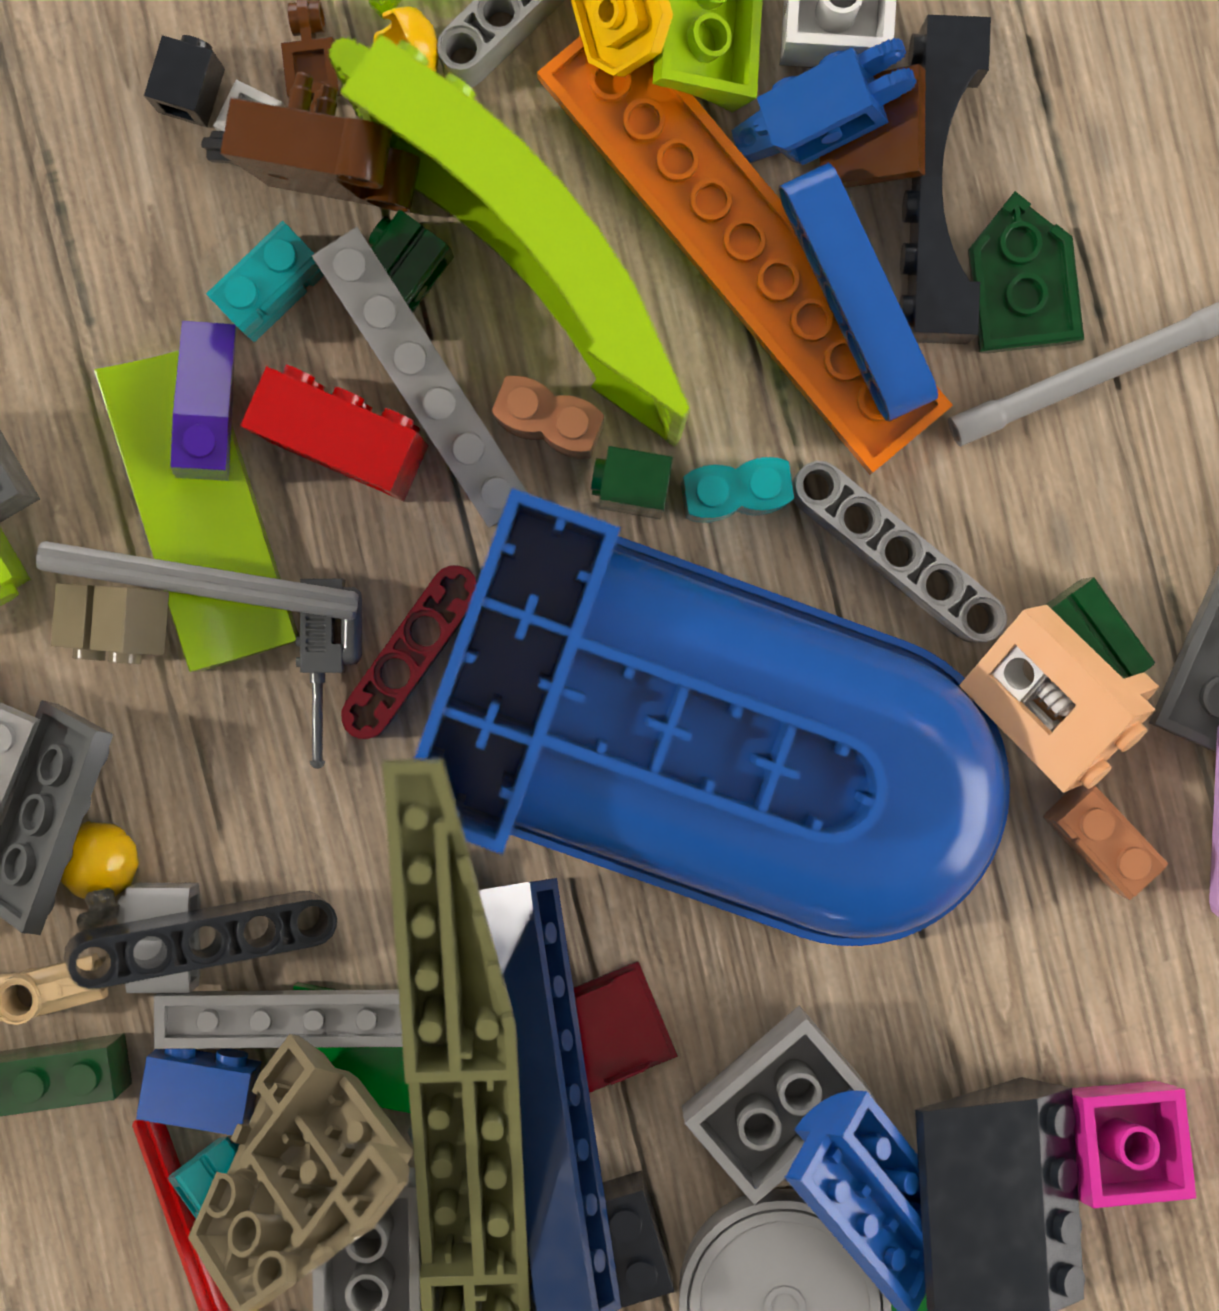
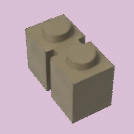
(109, 620)

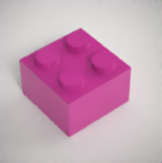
(1132, 1144)

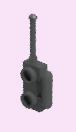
(323, 655)

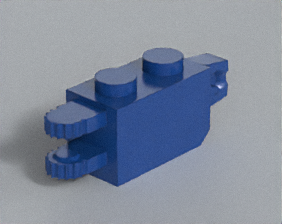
(825, 105)

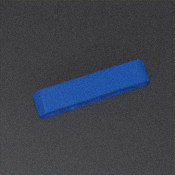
(858, 292)

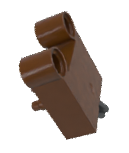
(314, 150)

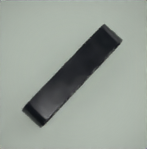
(175, 932)

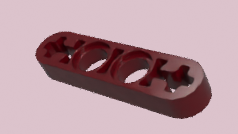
(406, 648)

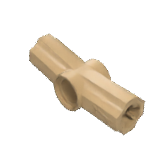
(50, 989)

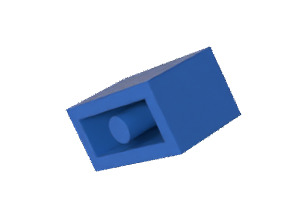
(199, 1089)

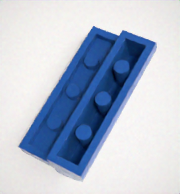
(865, 1191)

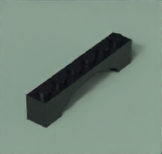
(939, 297)

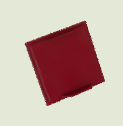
(620, 1027)

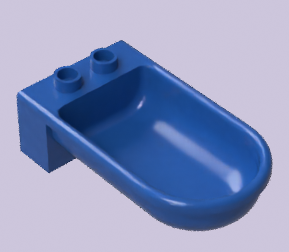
(712, 737)

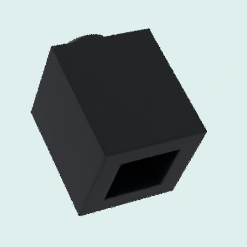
(185, 79)

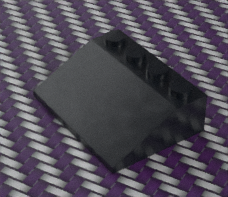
(1001, 1199)

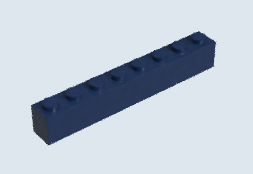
(561, 1164)

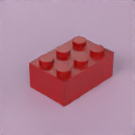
(336, 430)

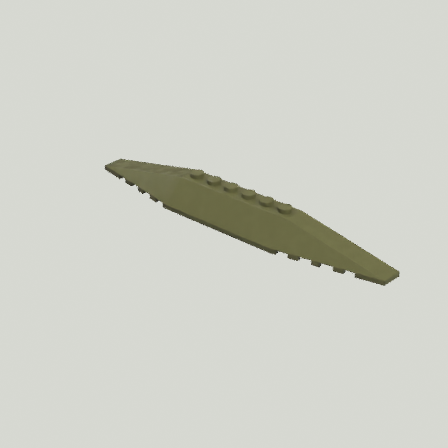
(455, 1054)

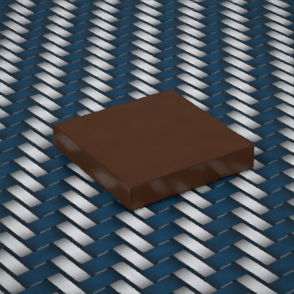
(891, 150)

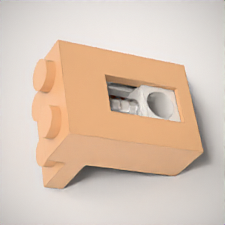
(1065, 673)

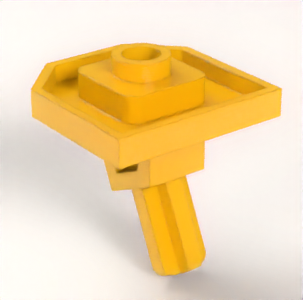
(622, 32)

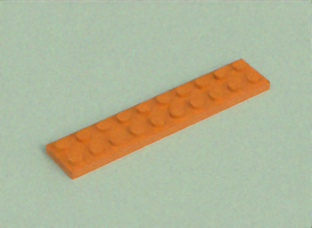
(733, 236)

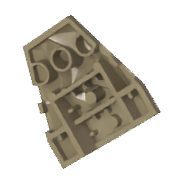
(304, 1181)

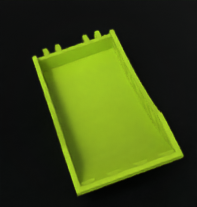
(524, 215)

